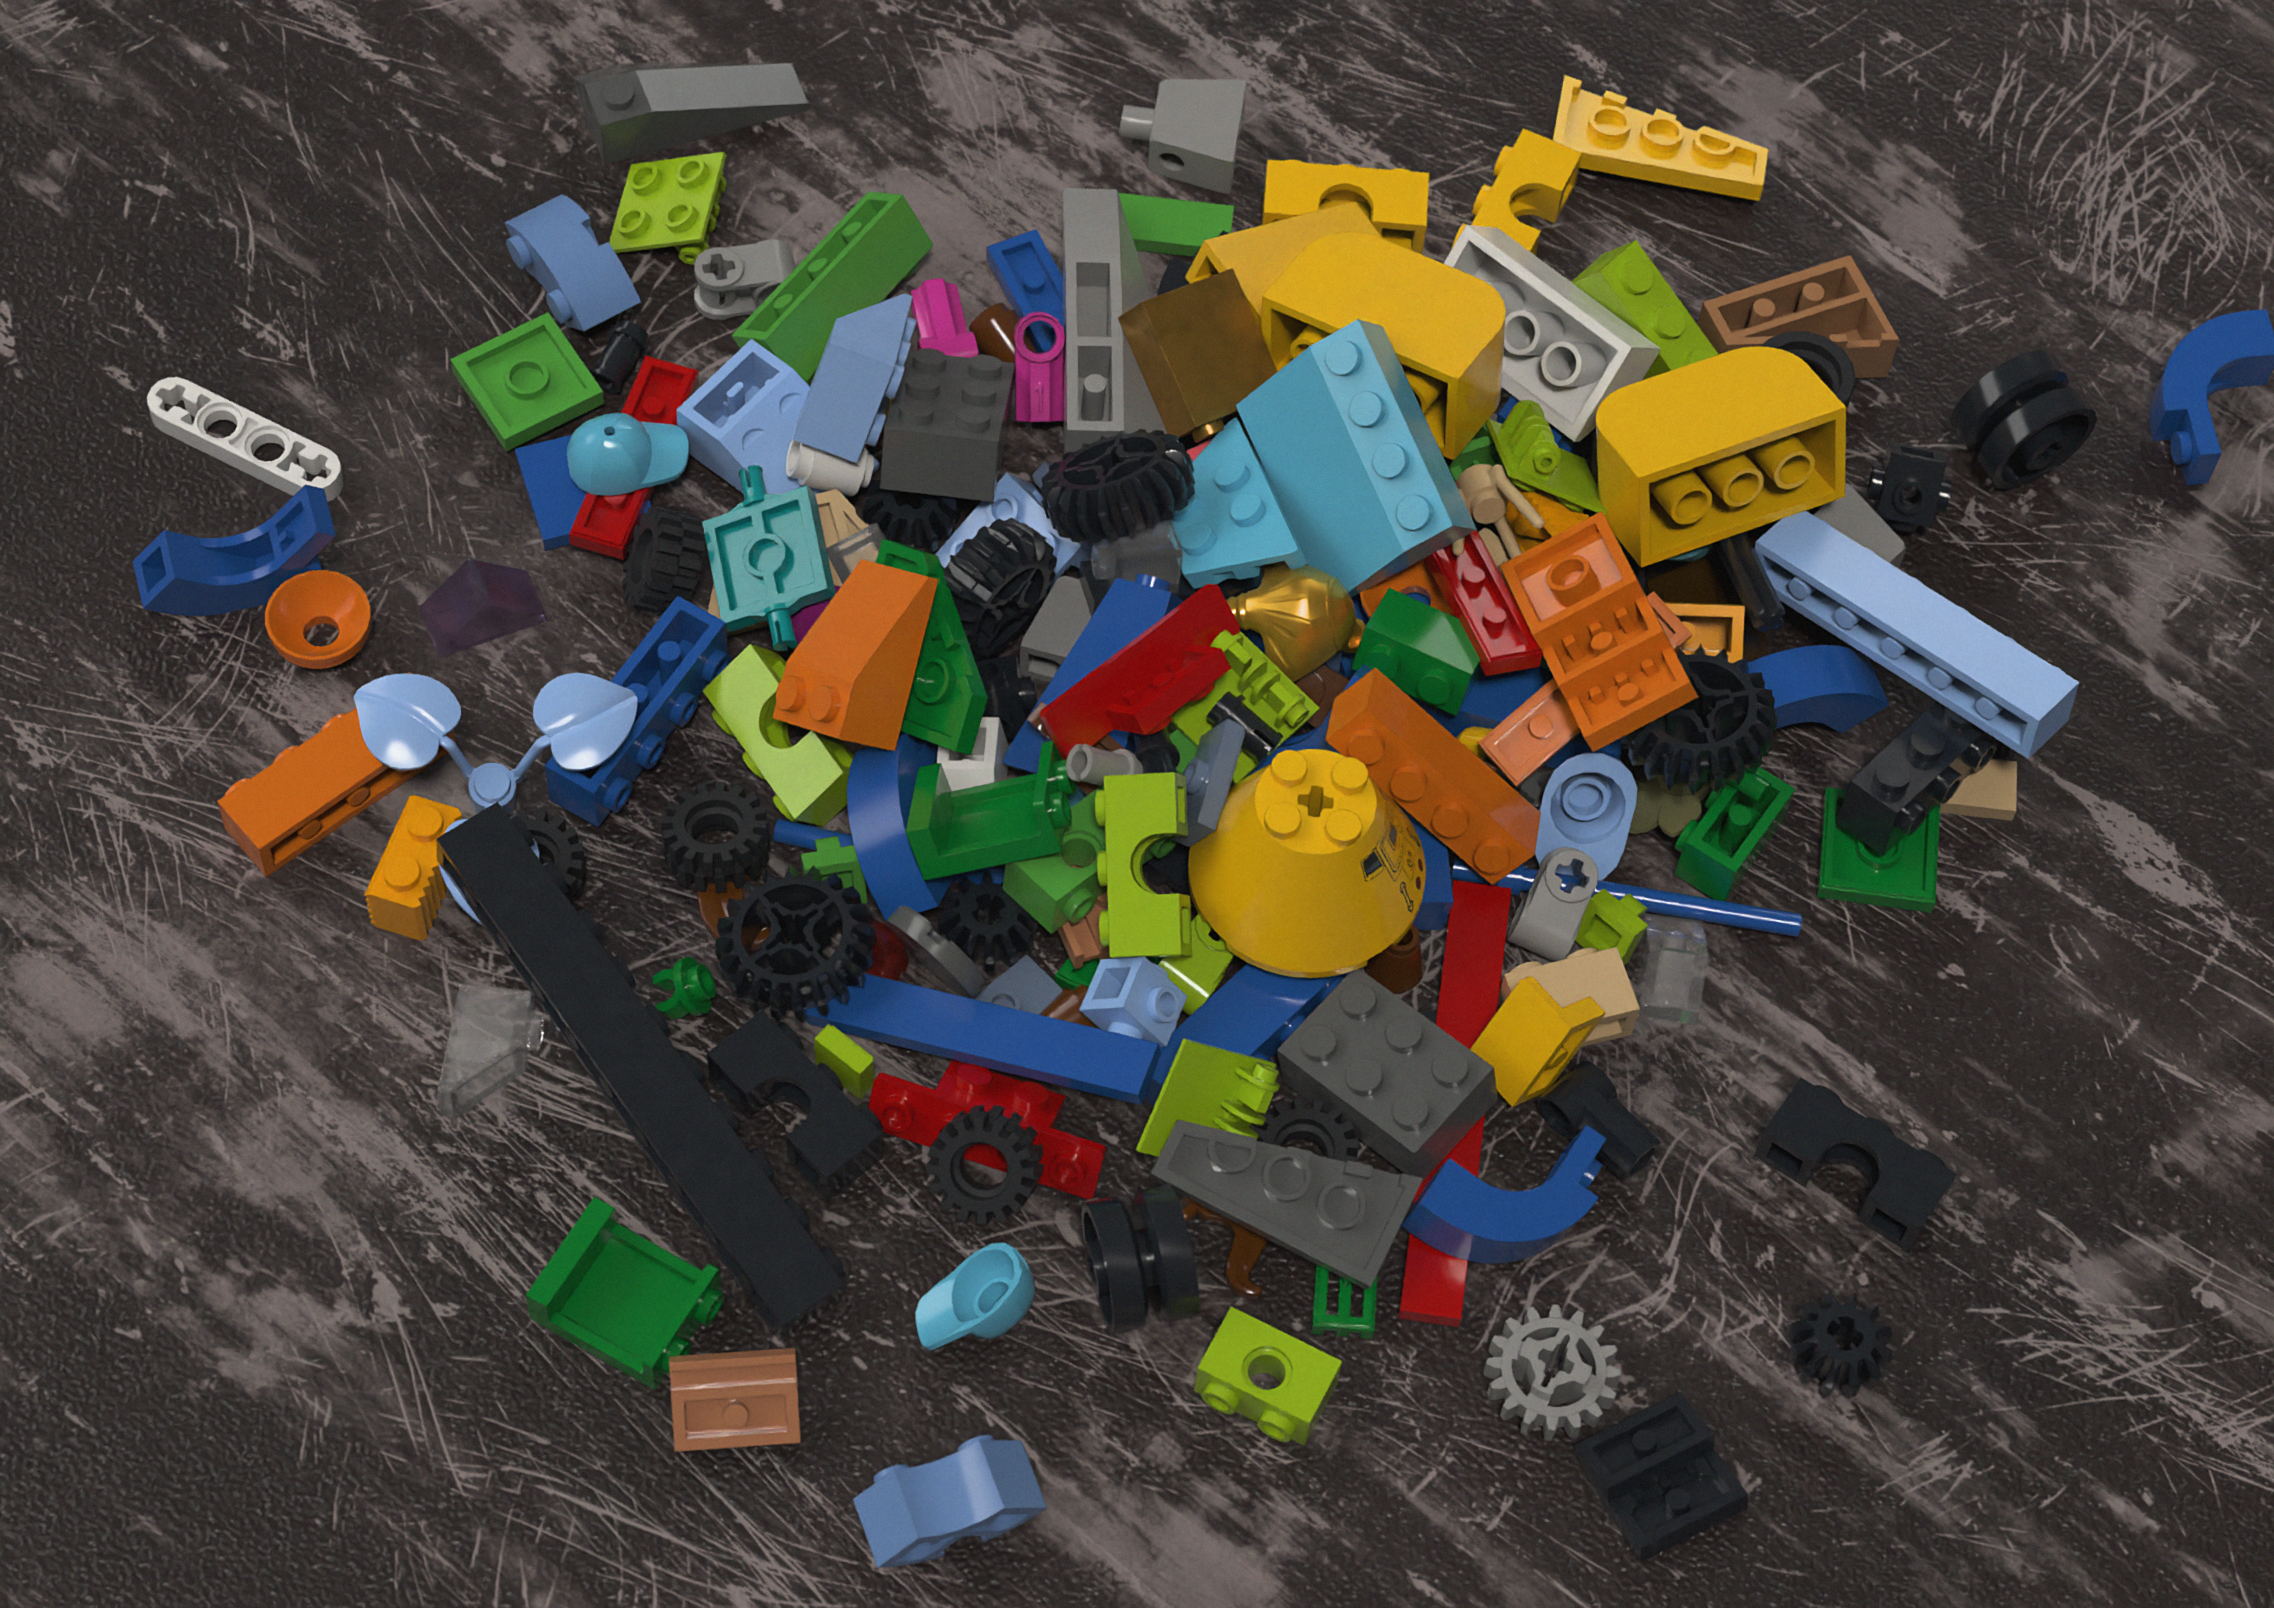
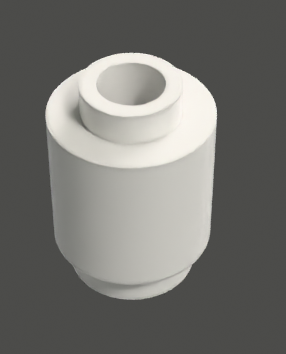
(828, 471)

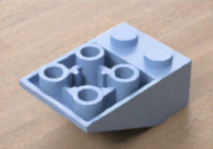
(857, 379)
(747, 418)

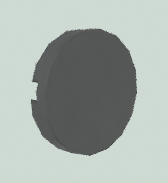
(935, 953)

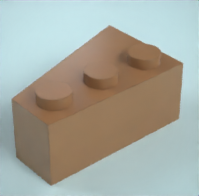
(1820, 300)

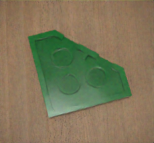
(946, 686)

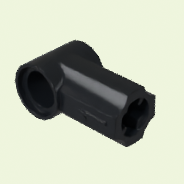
(1590, 1099)

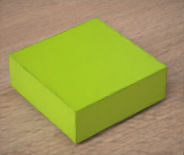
(846, 1059)

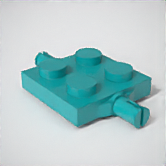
(768, 558)

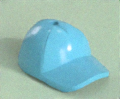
(628, 460)
(978, 1298)

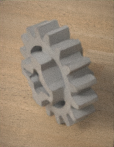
(1572, 1384)

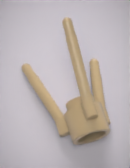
(1486, 496)

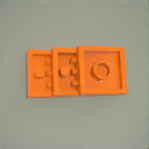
(1598, 632)

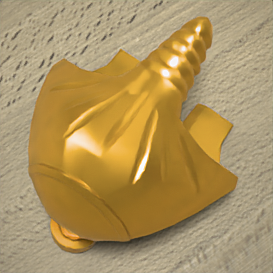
(1301, 617)

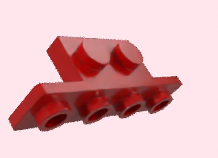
(1147, 677)
(923, 1112)

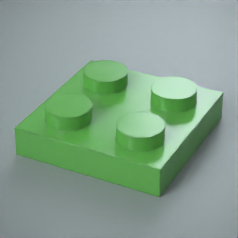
(527, 381)

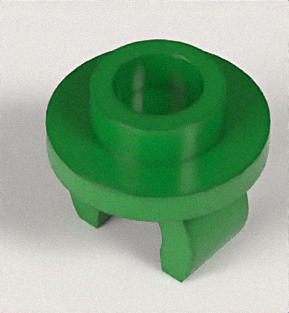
(692, 986)

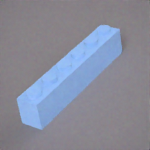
(1916, 633)

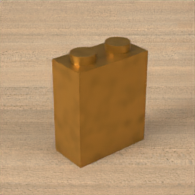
(1198, 353)

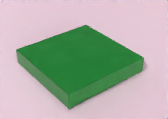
(1860, 874)

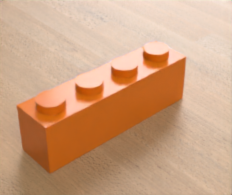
(1434, 776)
(308, 793)

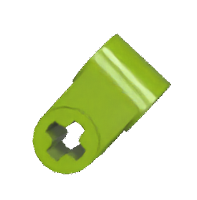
(1202, 971)

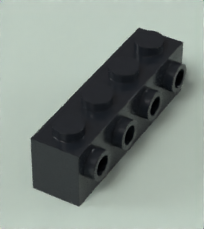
(1914, 777)

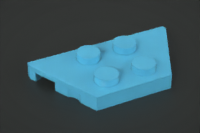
(1233, 515)

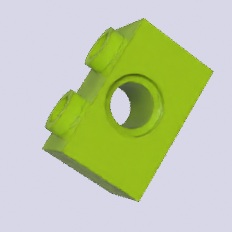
(1253, 1347)

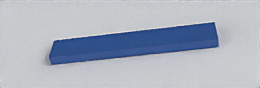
(995, 1037)

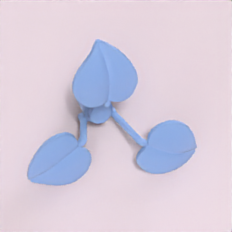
(411, 714)

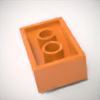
(859, 658)

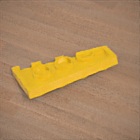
(1655, 146)

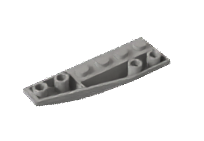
(1100, 284)

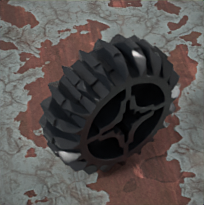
(1118, 486)
(999, 583)
(1685, 740)
(790, 974)

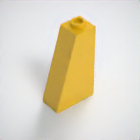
(1267, 250)

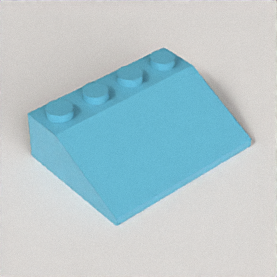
(1354, 459)

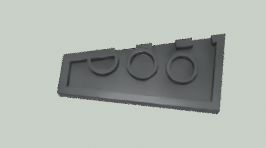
(1302, 1201)

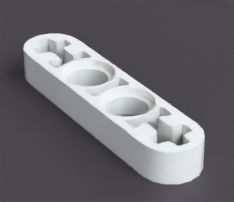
(241, 445)

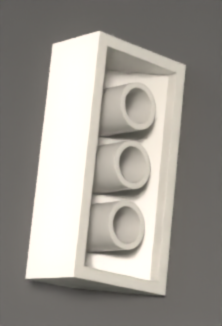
(1556, 337)

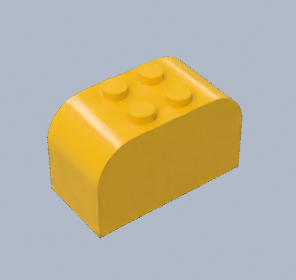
(1436, 318)
(1717, 451)

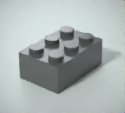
(948, 425)
(1388, 1073)

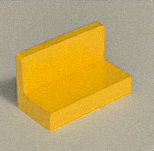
(1534, 1039)

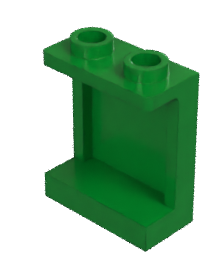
(989, 821)
(623, 1296)

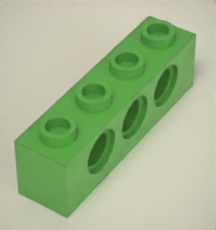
(1062, 893)

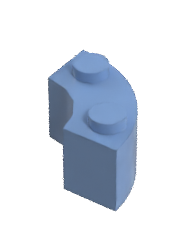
(561, 251)
(930, 1506)

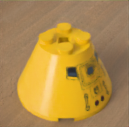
(1309, 867)

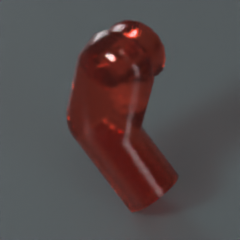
(889, 954)

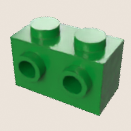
(1420, 651)
(1730, 836)

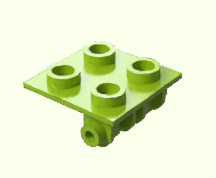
(670, 205)
(1537, 461)
(1266, 691)
(1210, 1090)

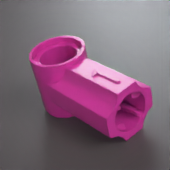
(941, 319)
(1039, 375)

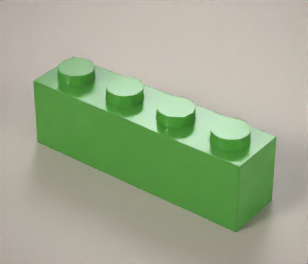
(844, 273)

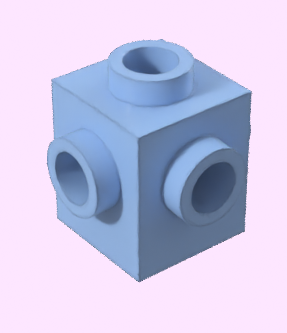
(1134, 999)

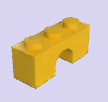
(1530, 180)
(1390, 199)

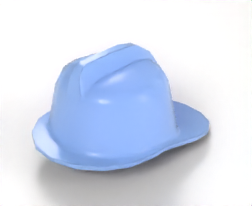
(1588, 809)

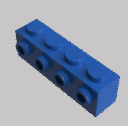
(667, 676)

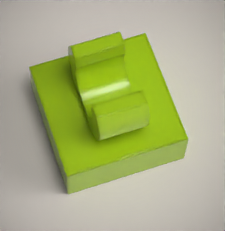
(1612, 924)

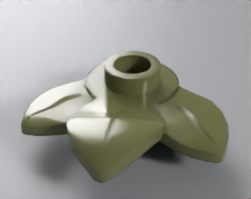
(1661, 807)

